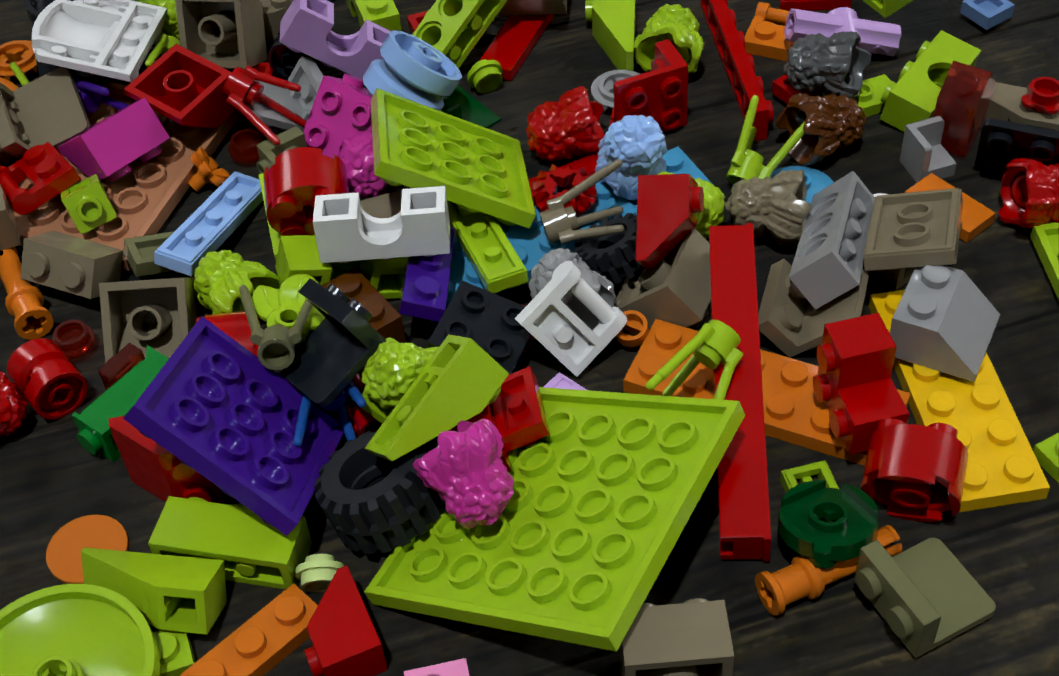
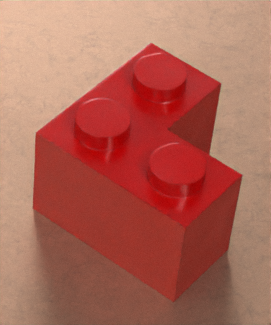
(857, 379)

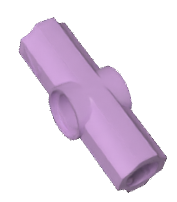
(875, 36)

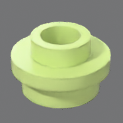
(317, 572)

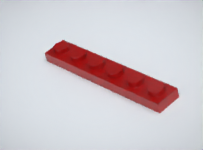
(737, 63)

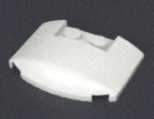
(97, 35)

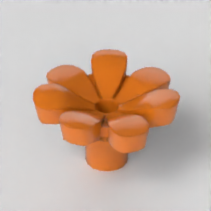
(206, 170)

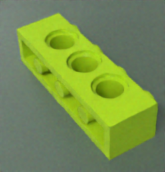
(457, 25)

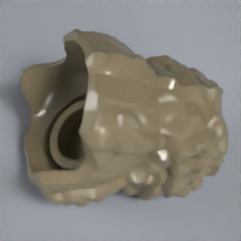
(772, 205)

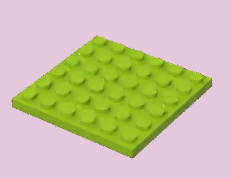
(584, 524)

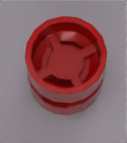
(47, 378)

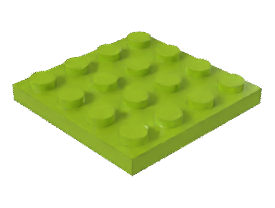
(435, 149)

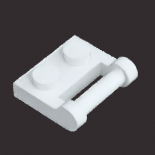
(563, 330)

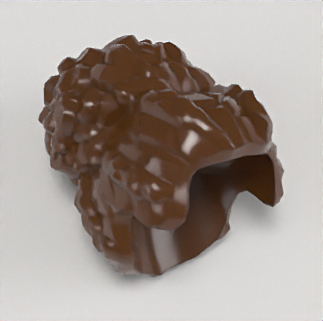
(829, 125)

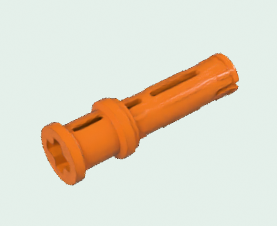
(23, 299)
(805, 580)

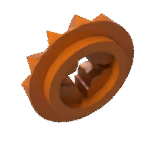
(20, 53)

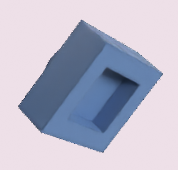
(987, 12)

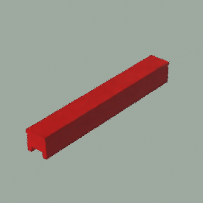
(743, 468)

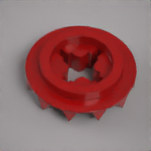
(546, 188)

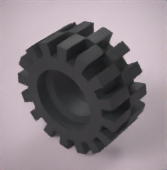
(614, 253)

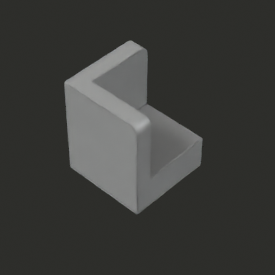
(923, 150)

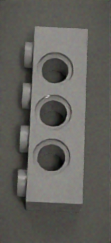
(833, 241)

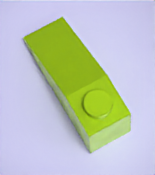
(614, 29)
(449, 389)

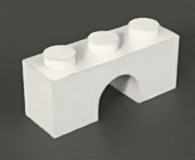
(351, 234)

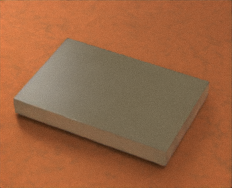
(914, 230)

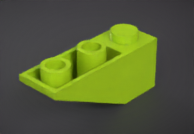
(167, 589)

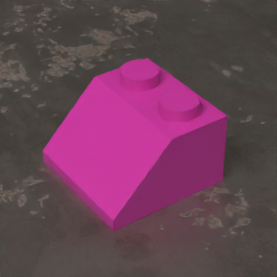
(117, 142)

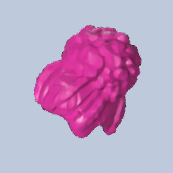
(359, 164)
(469, 473)

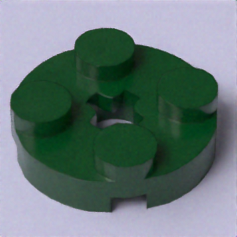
(827, 541)

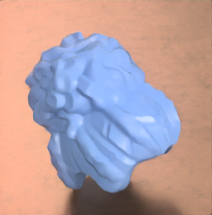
(640, 147)

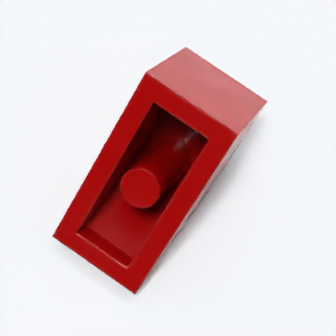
(665, 214)
(343, 633)

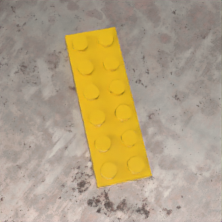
(1000, 457)

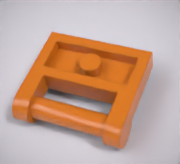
(764, 36)

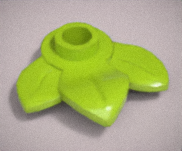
(284, 304)

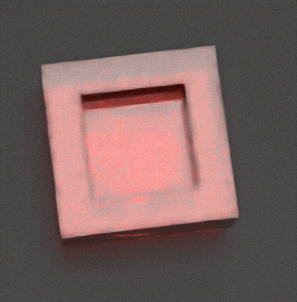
(120, 364)

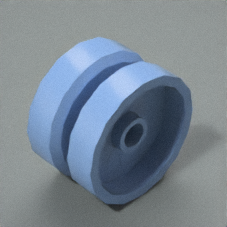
(412, 71)

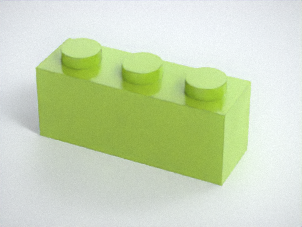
(232, 533)

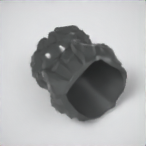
(827, 64)

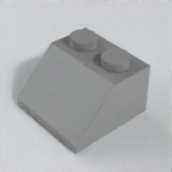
(943, 322)

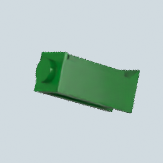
(115, 402)

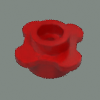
(1042, 95)

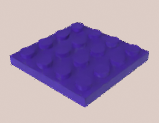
(237, 425)

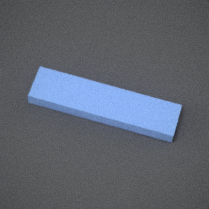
(210, 224)

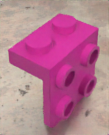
(337, 113)

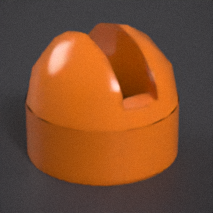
(635, 325)

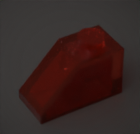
(963, 105)

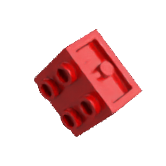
(656, 93)

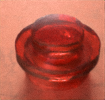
(243, 146)
(74, 338)

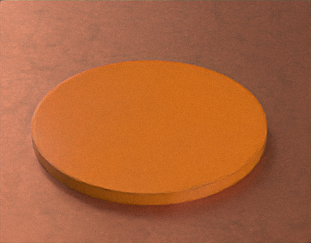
(88, 531)

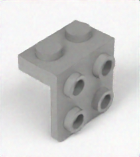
(309, 78)

